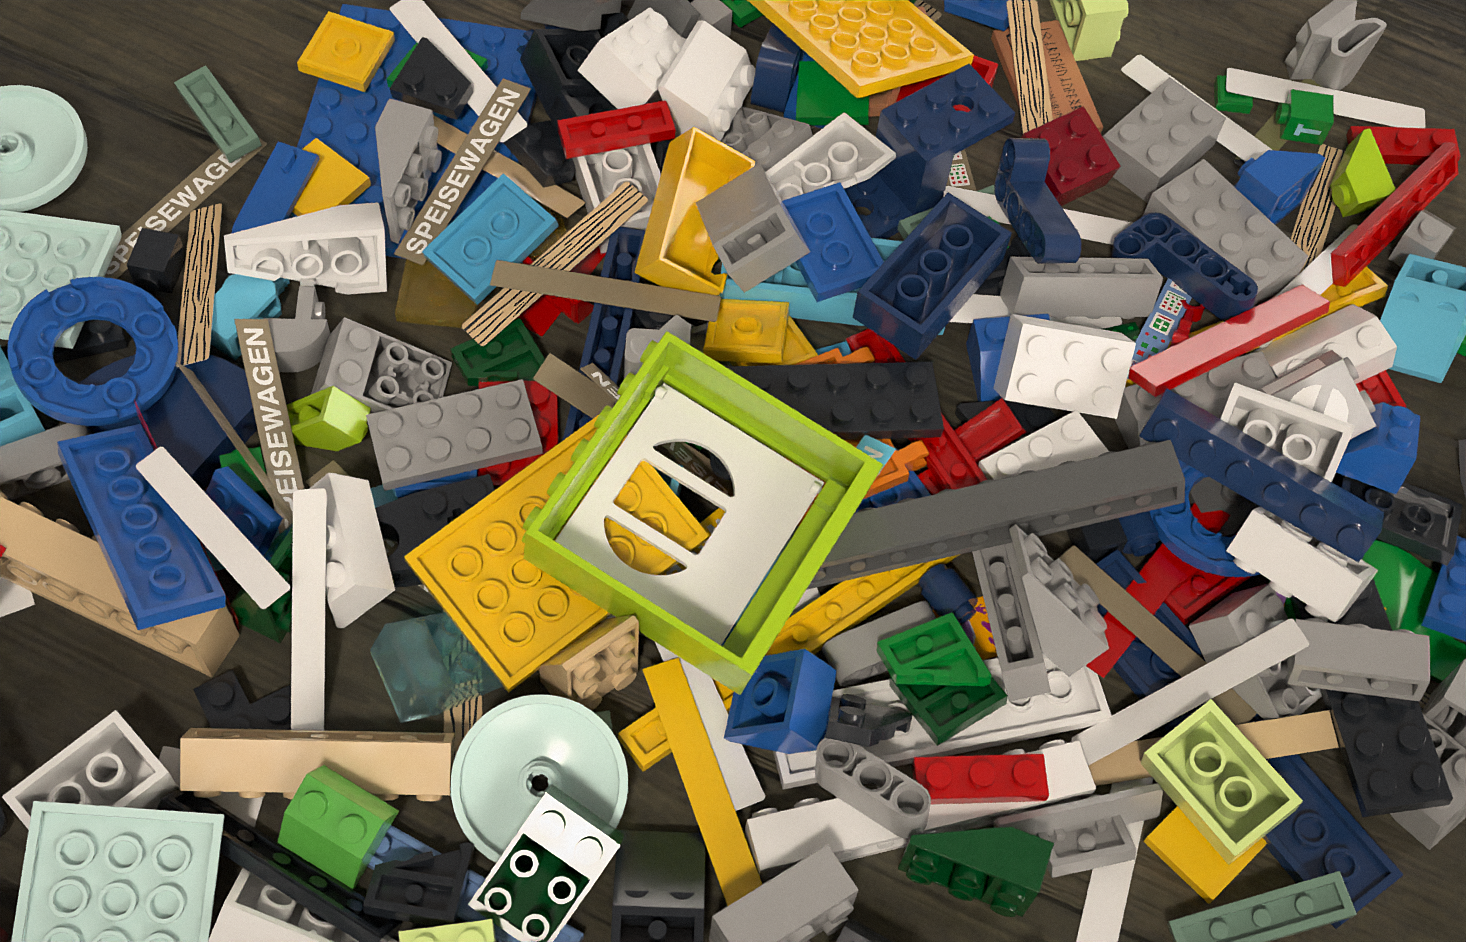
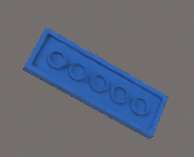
(140, 535)

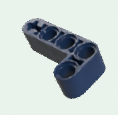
(775, 70)
(1031, 205)
(1188, 264)

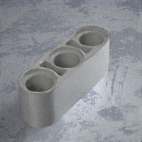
(35, 462)
(855, 651)
(880, 804)

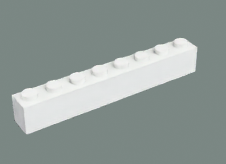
(791, 835)

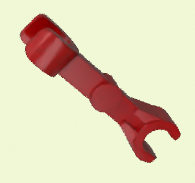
(1191, 315)

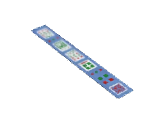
(1160, 323)

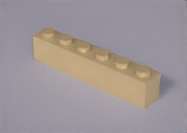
(280, 759)

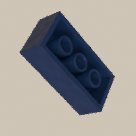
(931, 275)

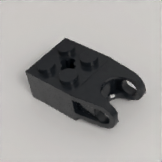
(552, 67)
(421, 515)

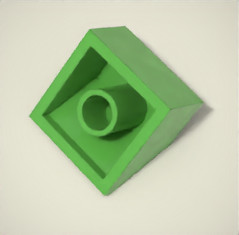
(335, 824)

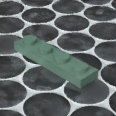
(1270, 914)

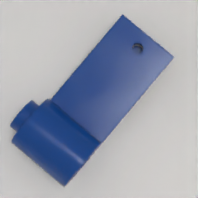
(277, 187)

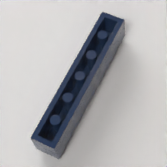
(1264, 476)

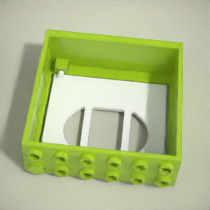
(701, 604)

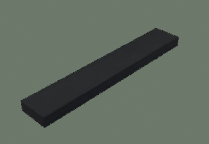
(289, 872)

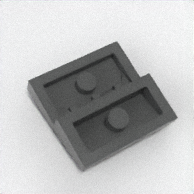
(570, 14)

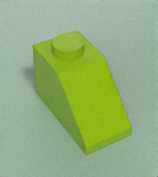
(1361, 177)
(328, 420)

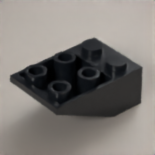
(659, 887)

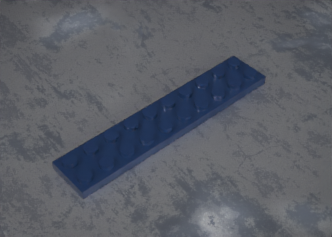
(1321, 832)

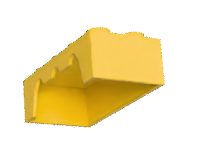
(676, 242)

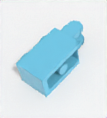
(243, 299)

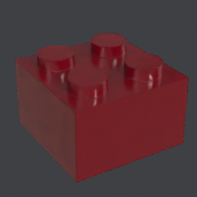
(1078, 156)

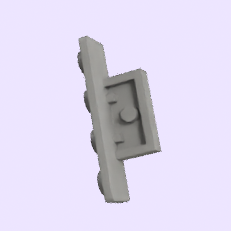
(1089, 830)

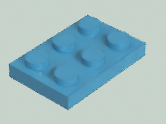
(496, 226)

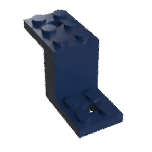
(925, 137)

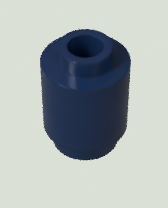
(1140, 533)
(948, 593)

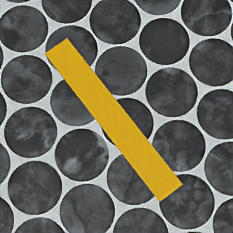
(703, 780)

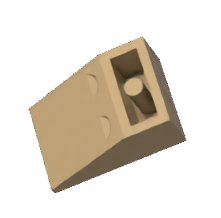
(595, 663)

